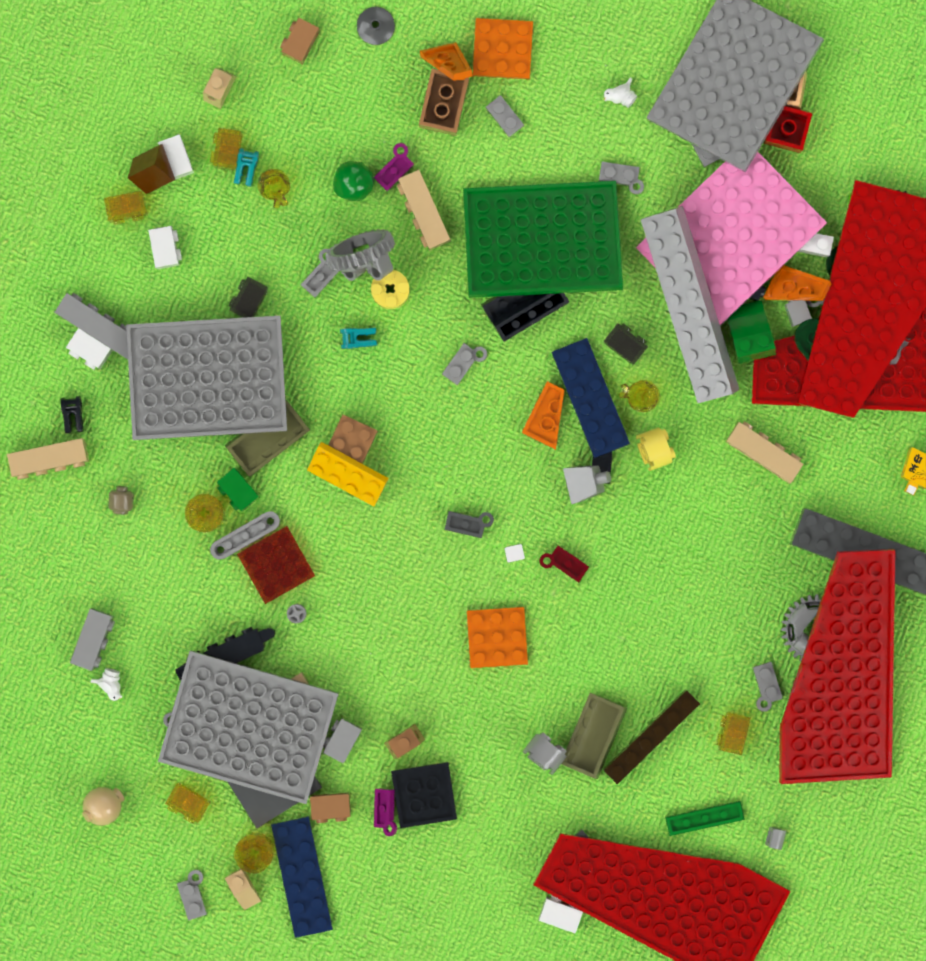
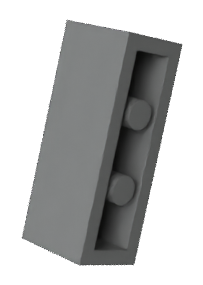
(92, 639)

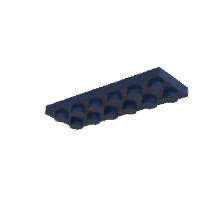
(590, 398)
(301, 877)

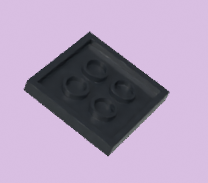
(424, 795)

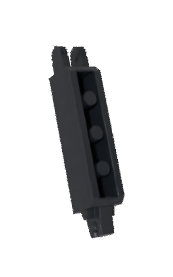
(237, 648)

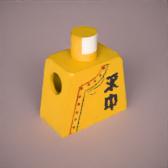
(914, 471)

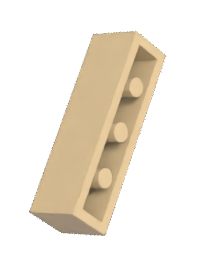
(424, 210)
(764, 452)
(48, 457)

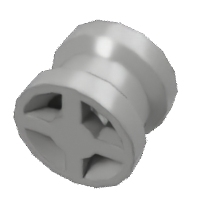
(296, 616)

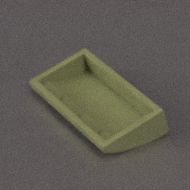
(257, 449)
(594, 735)

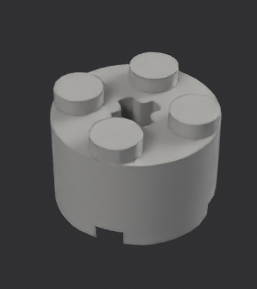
(545, 753)

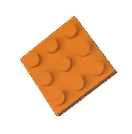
(502, 48)
(497, 637)

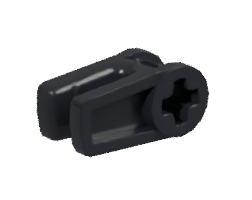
(67, 410)

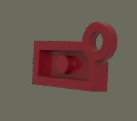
(566, 563)

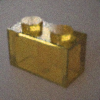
(227, 149)
(126, 207)
(733, 733)
(187, 803)

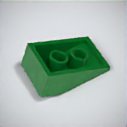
(751, 333)

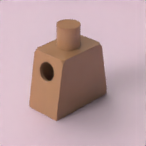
(404, 741)

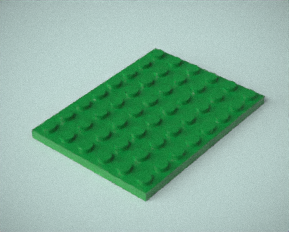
(542, 239)

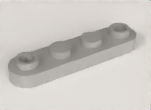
(245, 535)

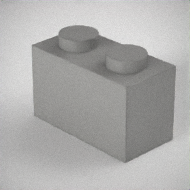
(342, 740)

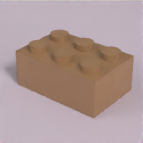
(443, 103)

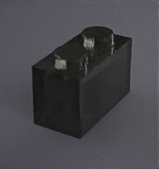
(249, 298)
(625, 343)

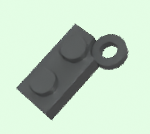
(467, 524)

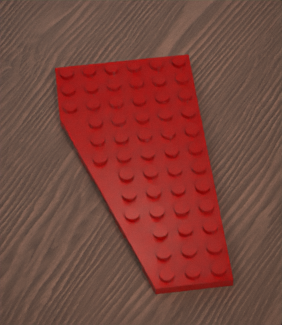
(843, 691)

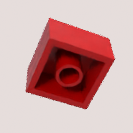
(790, 130)

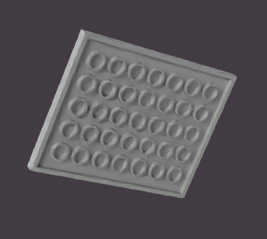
(735, 80)
(206, 377)
(248, 727)

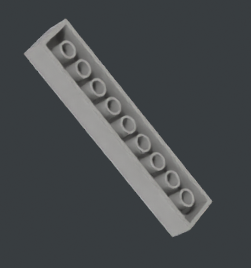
(690, 304)

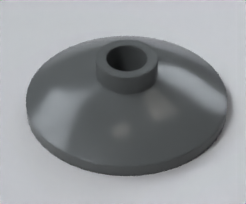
(377, 35)

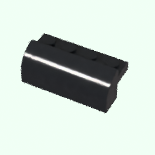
(516, 313)

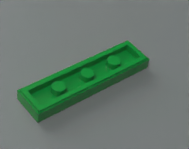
(704, 818)

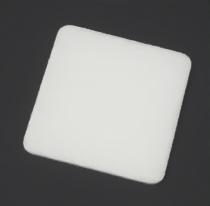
(514, 553)

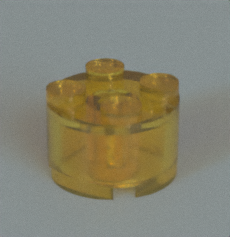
(197, 505)
(248, 862)

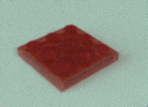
(276, 564)

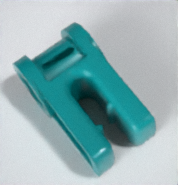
(242, 162)
(354, 343)

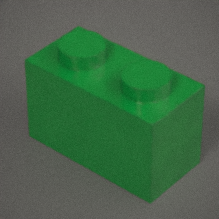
(237, 489)

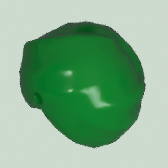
(353, 181)

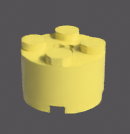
(391, 300)
(655, 448)

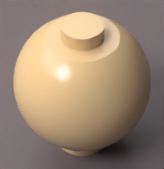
(102, 805)

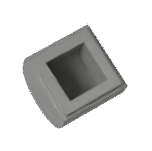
(775, 838)

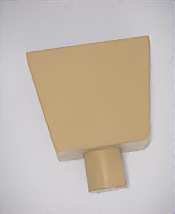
(218, 87)

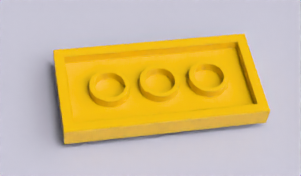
(347, 474)

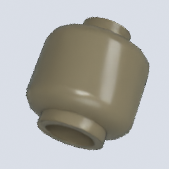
(121, 500)

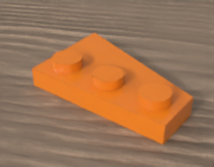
(448, 60)
(796, 285)
(545, 417)

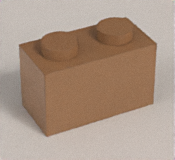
(300, 40)
(330, 806)

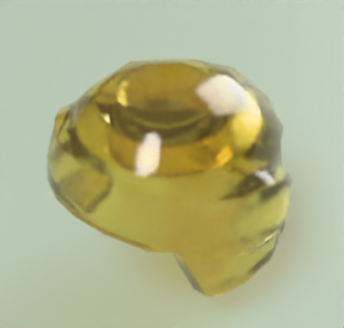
(274, 185)
(641, 395)

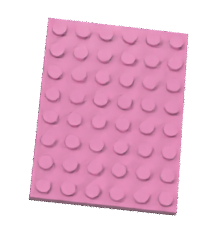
(745, 230)

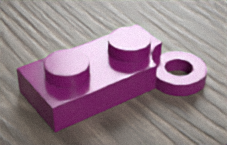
(395, 169)
(384, 810)

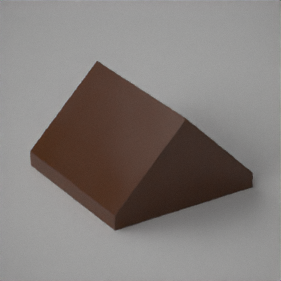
(151, 170)

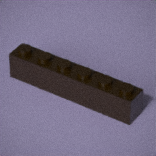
(651, 736)

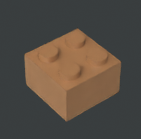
(353, 438)

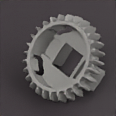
(373, 258)
(799, 618)

